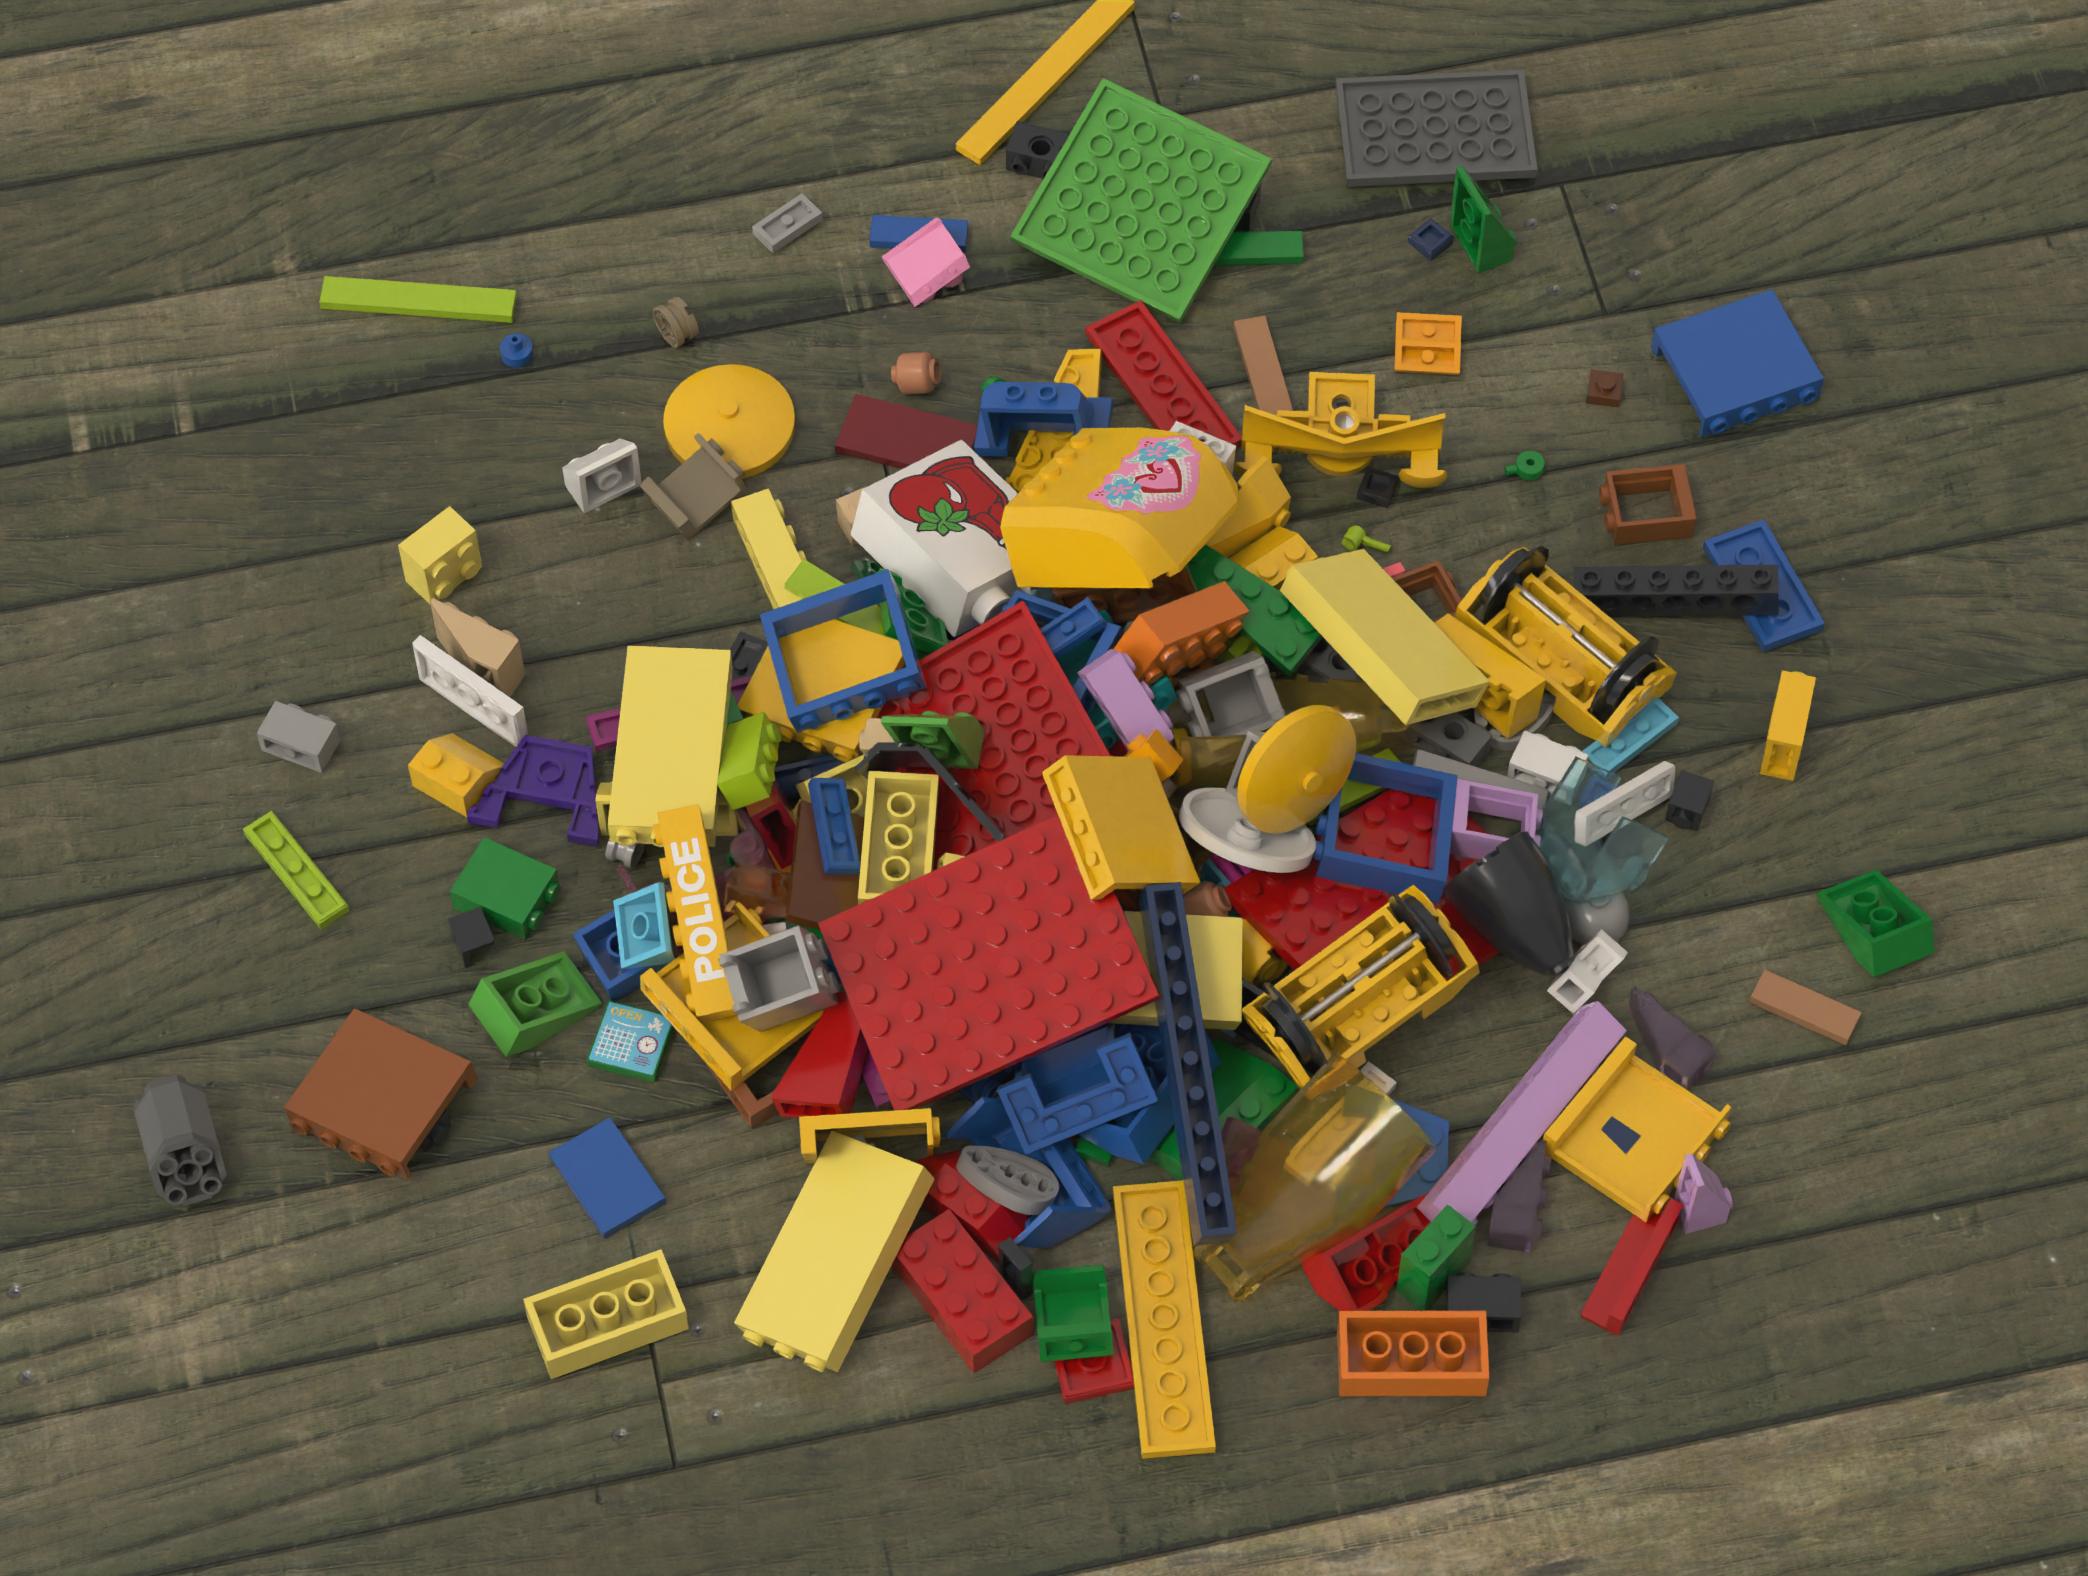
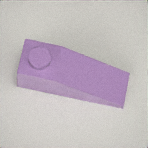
(1703, 1196)

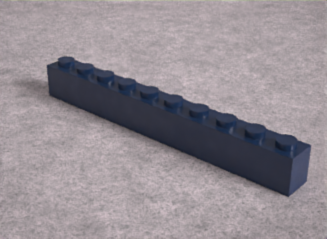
(1187, 1065)

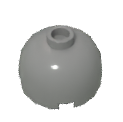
(1607, 913)

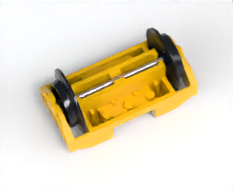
(1568, 641)
(1393, 976)

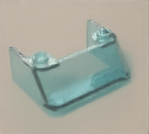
(1593, 870)

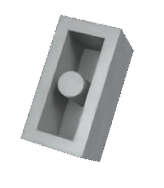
(298, 736)

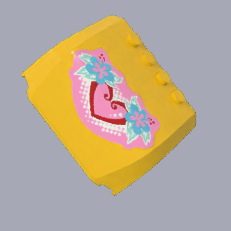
(1117, 510)

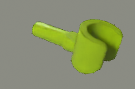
(1357, 536)

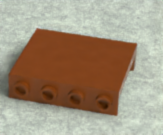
(377, 1092)

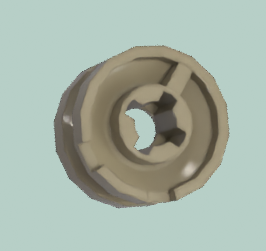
(675, 322)

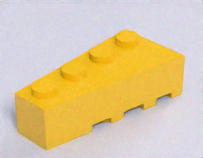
(1514, 689)

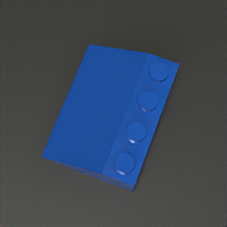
(1141, 1131)

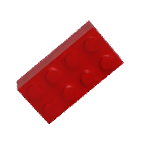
(962, 1291)

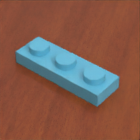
(1636, 736)

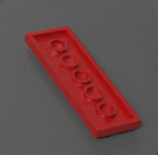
(1157, 374)

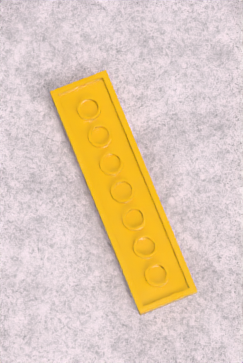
(1163, 1320)

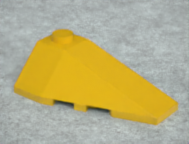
(1261, 509)

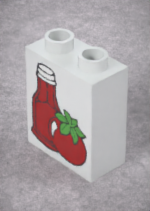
(943, 535)

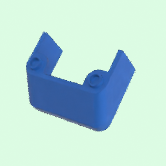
(1079, 1196)

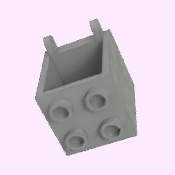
(1237, 695)
(780, 978)

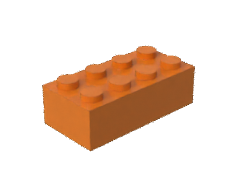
(1183, 632)
(1412, 1353)

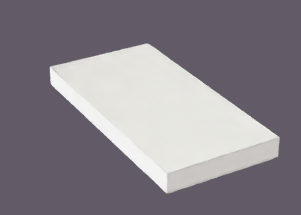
(469, 692)

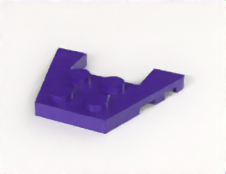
(548, 775)

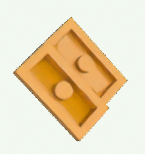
(1428, 343)

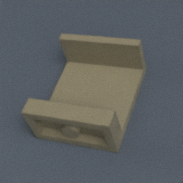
(697, 488)

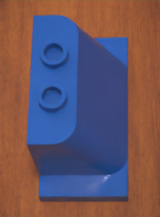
(1036, 408)
(1076, 1087)

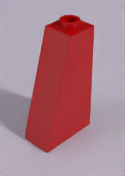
(826, 1068)

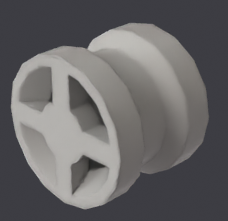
(628, 854)

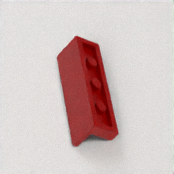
(1630, 1268)

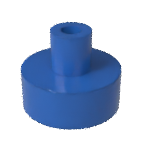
(516, 350)

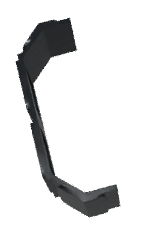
(892, 755)

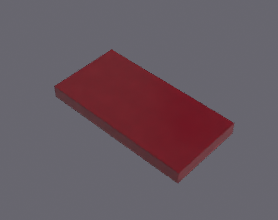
(897, 433)

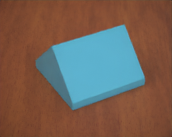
(644, 928)

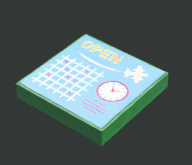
(630, 1041)

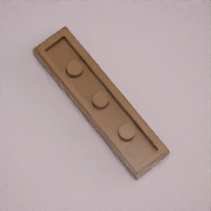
(1262, 365)

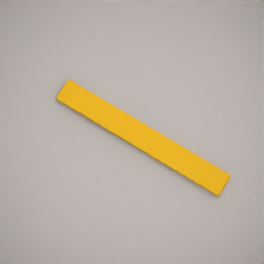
(1043, 78)

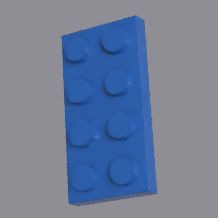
(1757, 546)

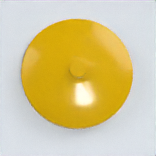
(738, 409)
(1296, 769)

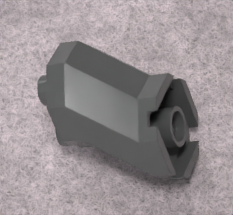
(180, 1141)

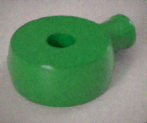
(1528, 466)

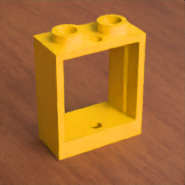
(1787, 725)

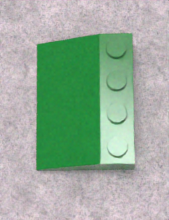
(1243, 1090)

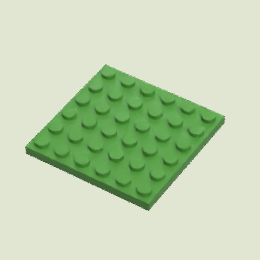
(1141, 200)

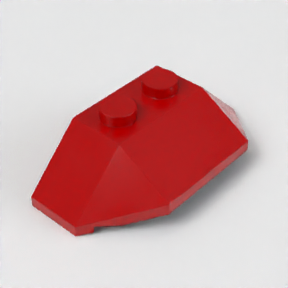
(979, 1215)

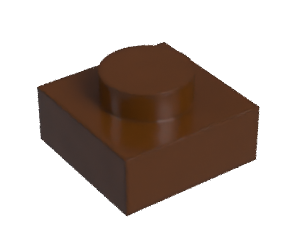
(1604, 388)

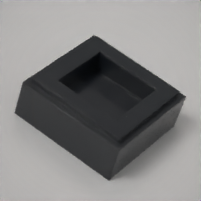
(1377, 487)

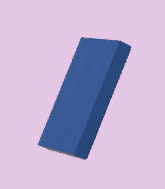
(607, 1177)

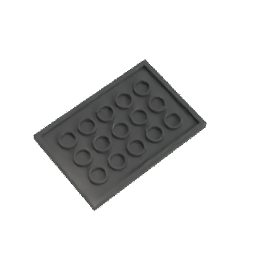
(1433, 123)

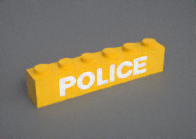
(697, 909)

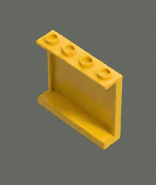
(820, 664)
(1119, 823)
(724, 1044)
(1653, 1106)
(870, 1125)

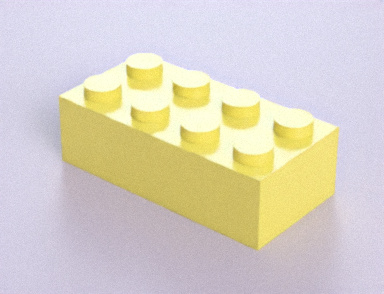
(897, 831)
(606, 1314)

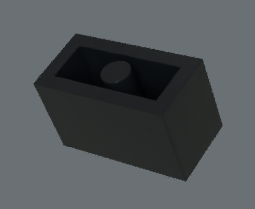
(1495, 1294)

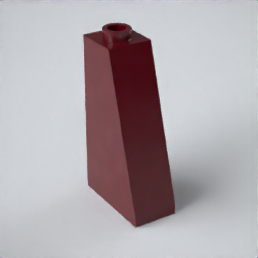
(775, 824)

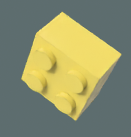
(440, 555)

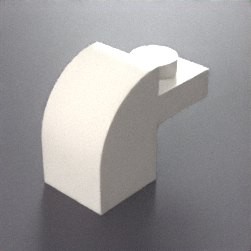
(1586, 971)

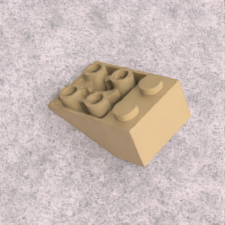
(479, 647)

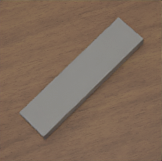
(1475, 774)

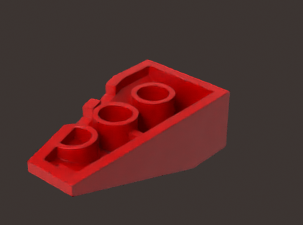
(1366, 1265)

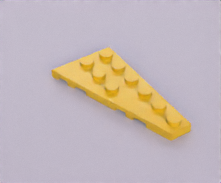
(1078, 368)

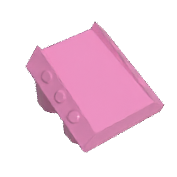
(927, 262)

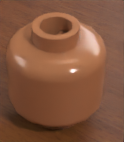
(916, 373)
(1207, 900)

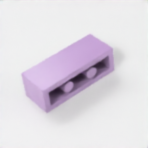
(1123, 698)

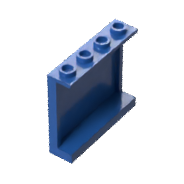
(1739, 362)

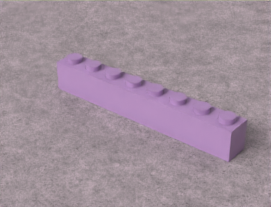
(1525, 1114)

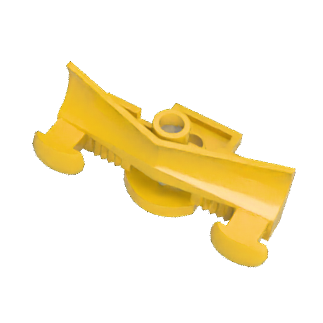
(1344, 438)

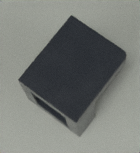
(470, 933)

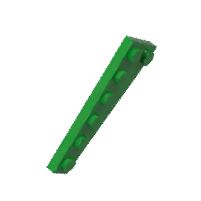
(1272, 620)

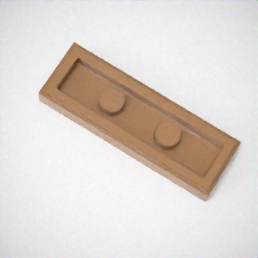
(1805, 1007)

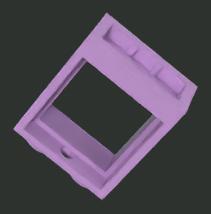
(1491, 801)

